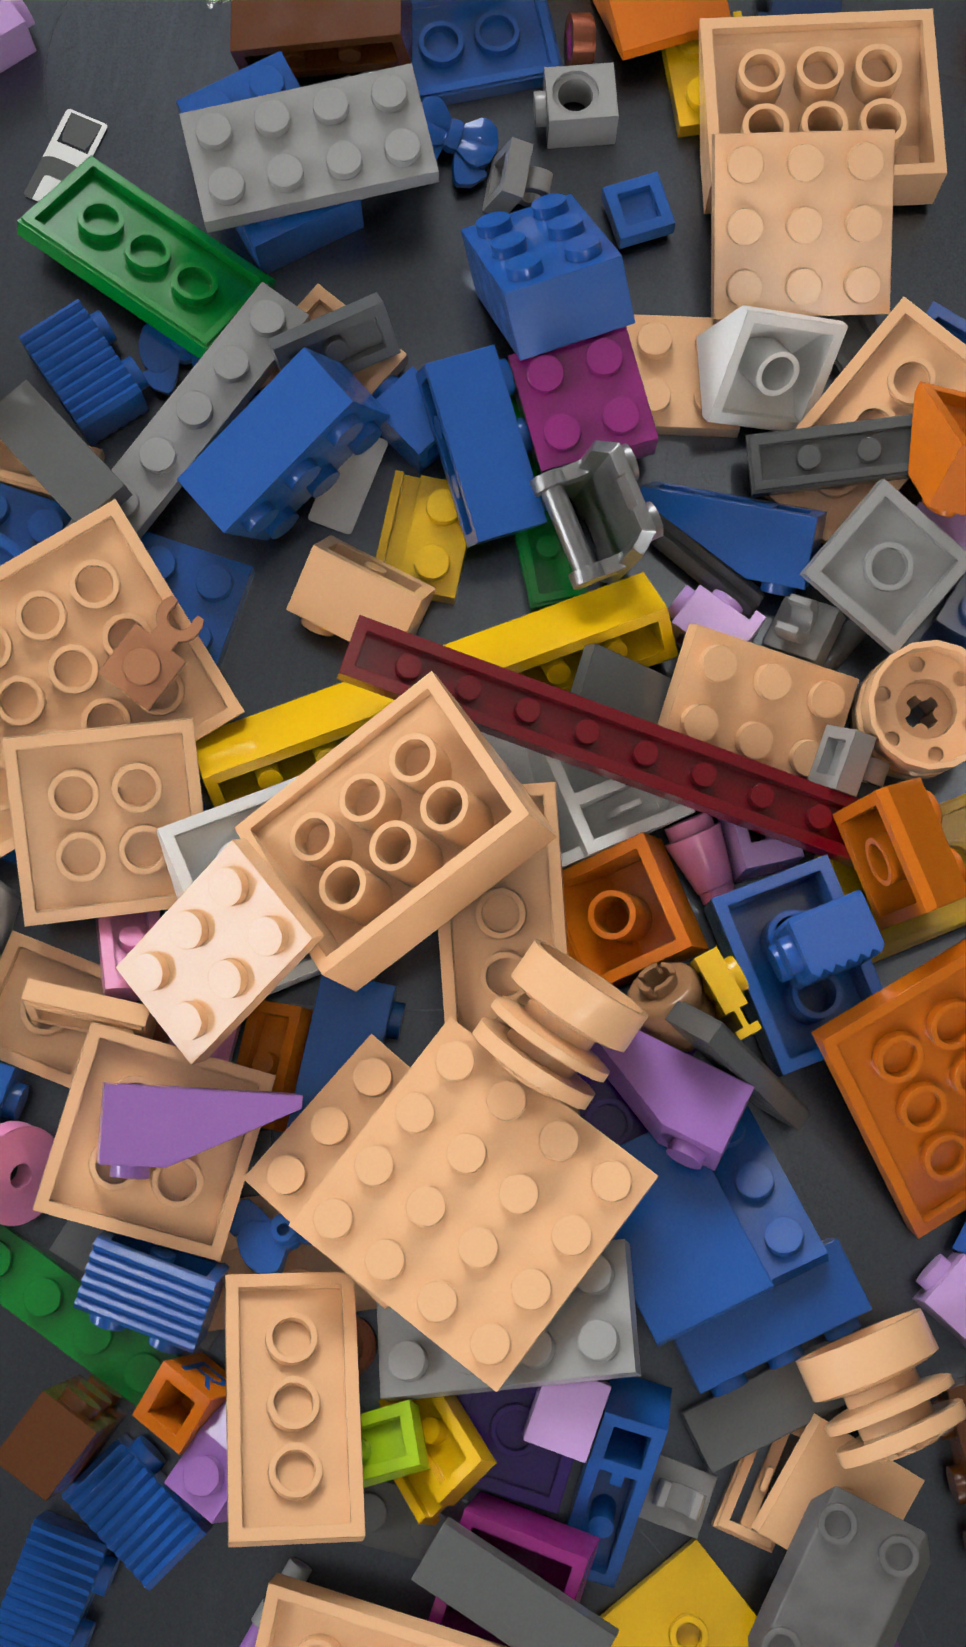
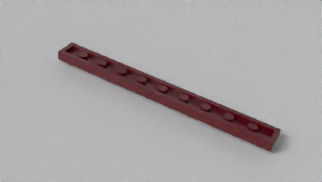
(603, 739)

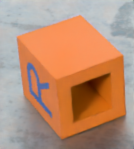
(182, 1399)

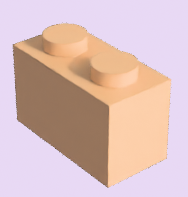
(348, 583)

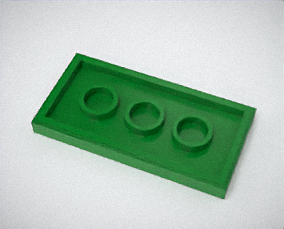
(142, 255)

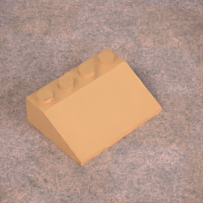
(827, 77)
(396, 831)

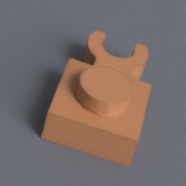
(145, 661)

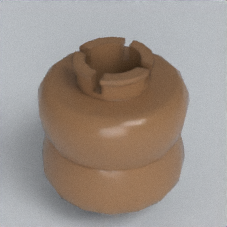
(659, 990)

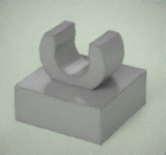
(513, 179)
(804, 629)
(847, 761)
(678, 1496)

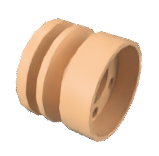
(923, 676)
(559, 1025)
(882, 1390)

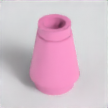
(701, 855)

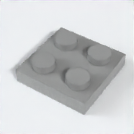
(886, 566)

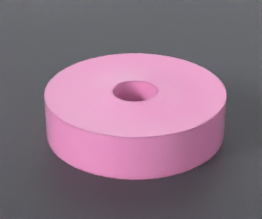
(28, 1150)

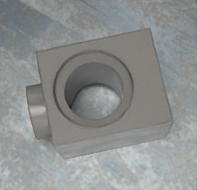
(586, 84)

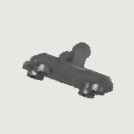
(613, 509)
(843, 1578)

